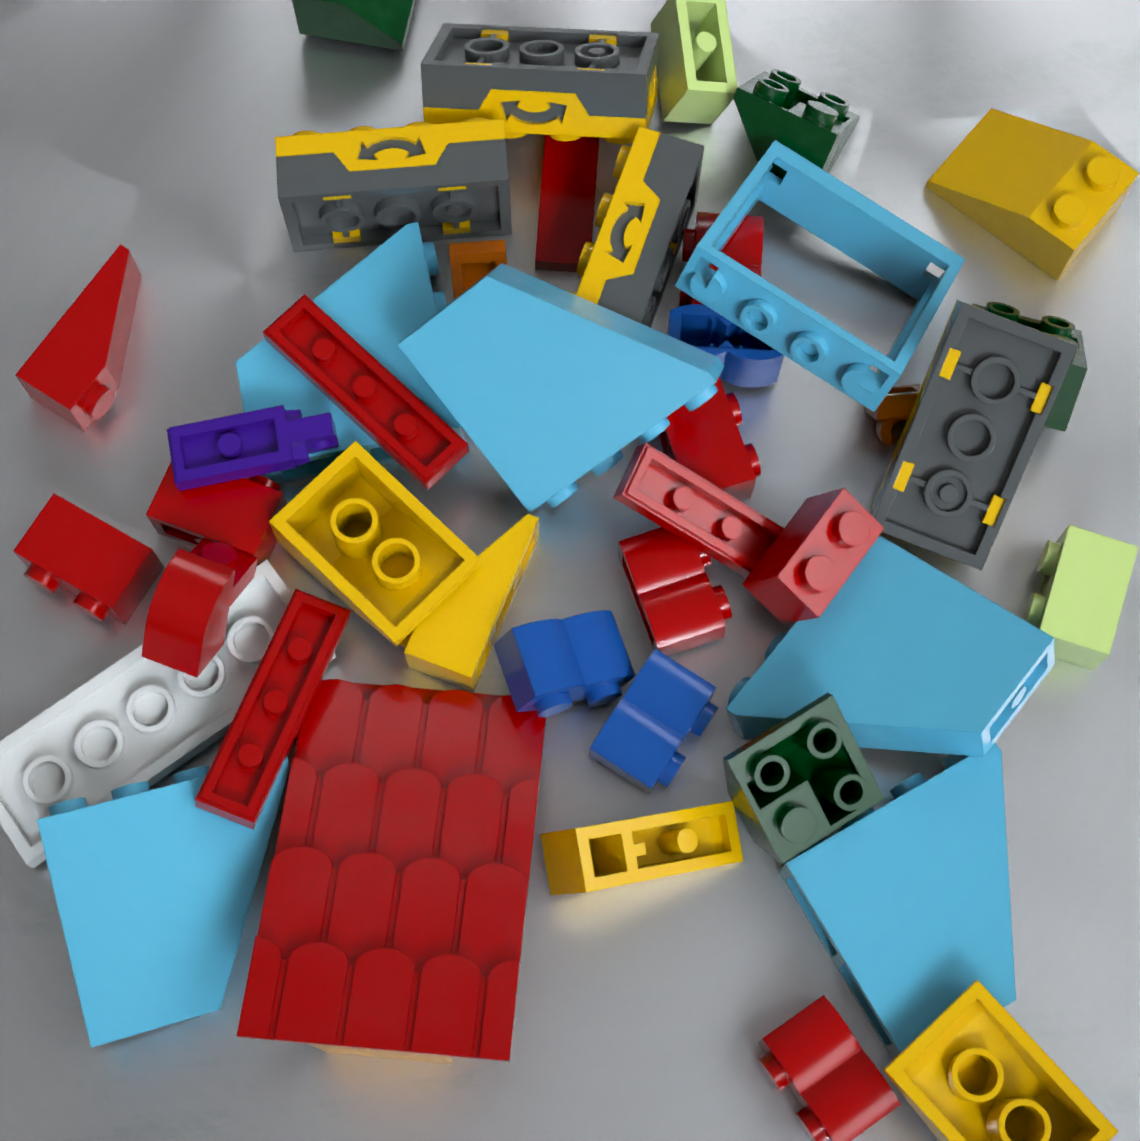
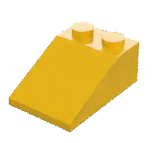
(1034, 187)
(373, 544)
(989, 1081)

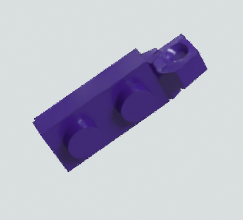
(246, 445)

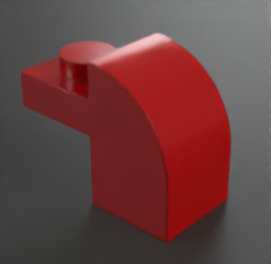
(193, 605)

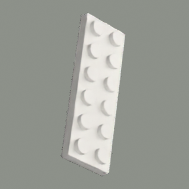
(133, 721)

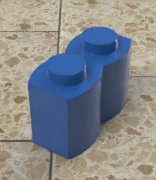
(745, 358)
(564, 662)
(653, 722)

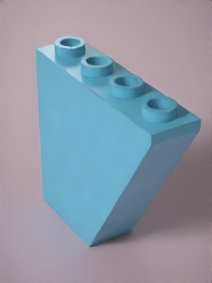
(378, 307)
(553, 380)
(906, 660)
(916, 897)
(152, 900)

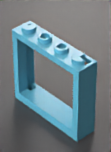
(853, 227)

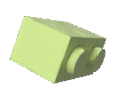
(694, 60)
(1081, 594)

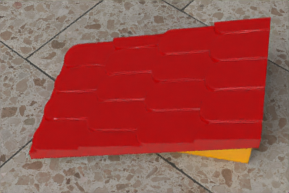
(399, 876)

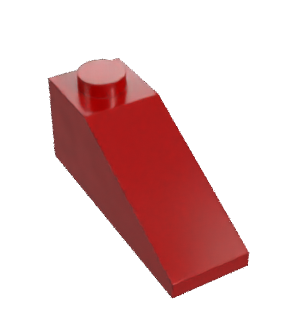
(85, 351)

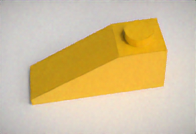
(463, 628)
(641, 848)

